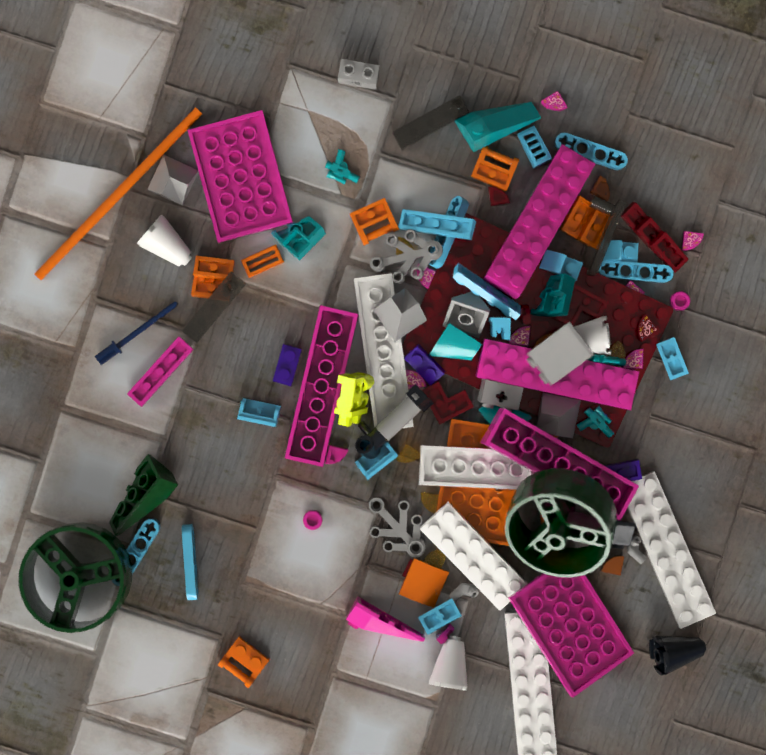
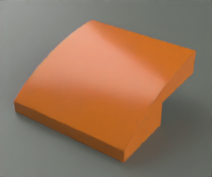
(584, 223)
(209, 274)
(423, 583)

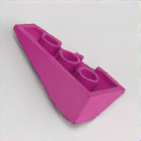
(371, 618)

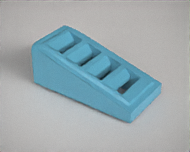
(543, 149)

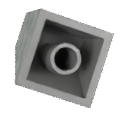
(559, 354)

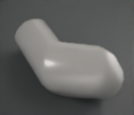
(633, 550)
(464, 589)

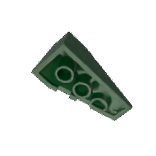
(150, 488)

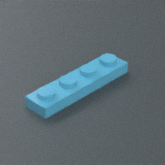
(437, 224)
(492, 295)

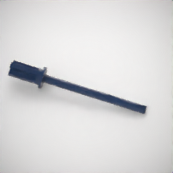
(113, 349)

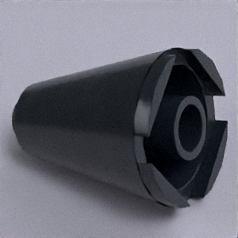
(674, 652)

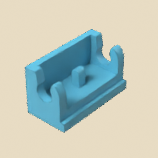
(501, 325)
(672, 358)
(259, 412)
(370, 467)
(440, 616)

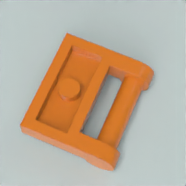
(494, 174)
(372, 215)
(248, 657)

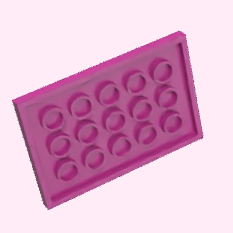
(240, 176)
(571, 629)

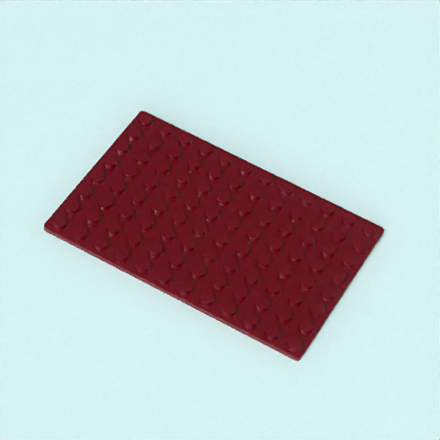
(623, 315)

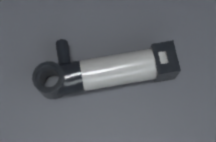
(392, 423)

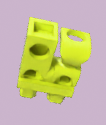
(353, 398)

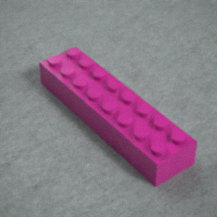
(539, 222)
(586, 382)
(319, 387)
(541, 451)

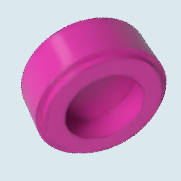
(679, 301)
(312, 520)

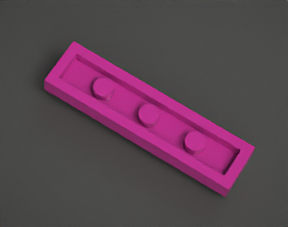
(160, 371)

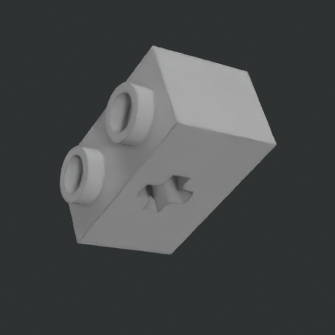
(358, 74)
(510, 400)

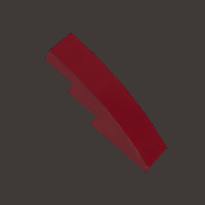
(656, 240)

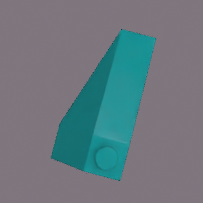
(492, 124)

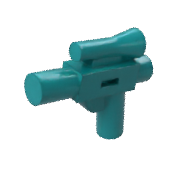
(340, 169)
(608, 360)
(596, 420)

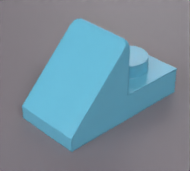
(622, 251)
(560, 263)

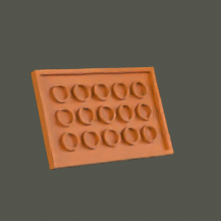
(481, 507)

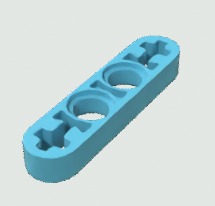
(591, 149)
(458, 208)
(635, 274)
(134, 550)
(190, 562)

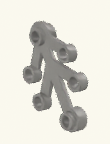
(409, 256)
(399, 529)

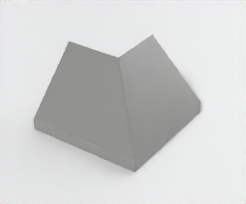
(173, 180)
(400, 314)
(467, 314)
(558, 415)

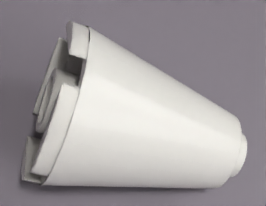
(165, 242)
(596, 335)
(450, 665)

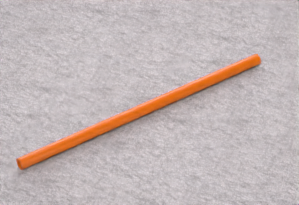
(118, 193)

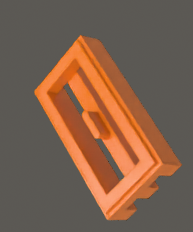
(265, 268)

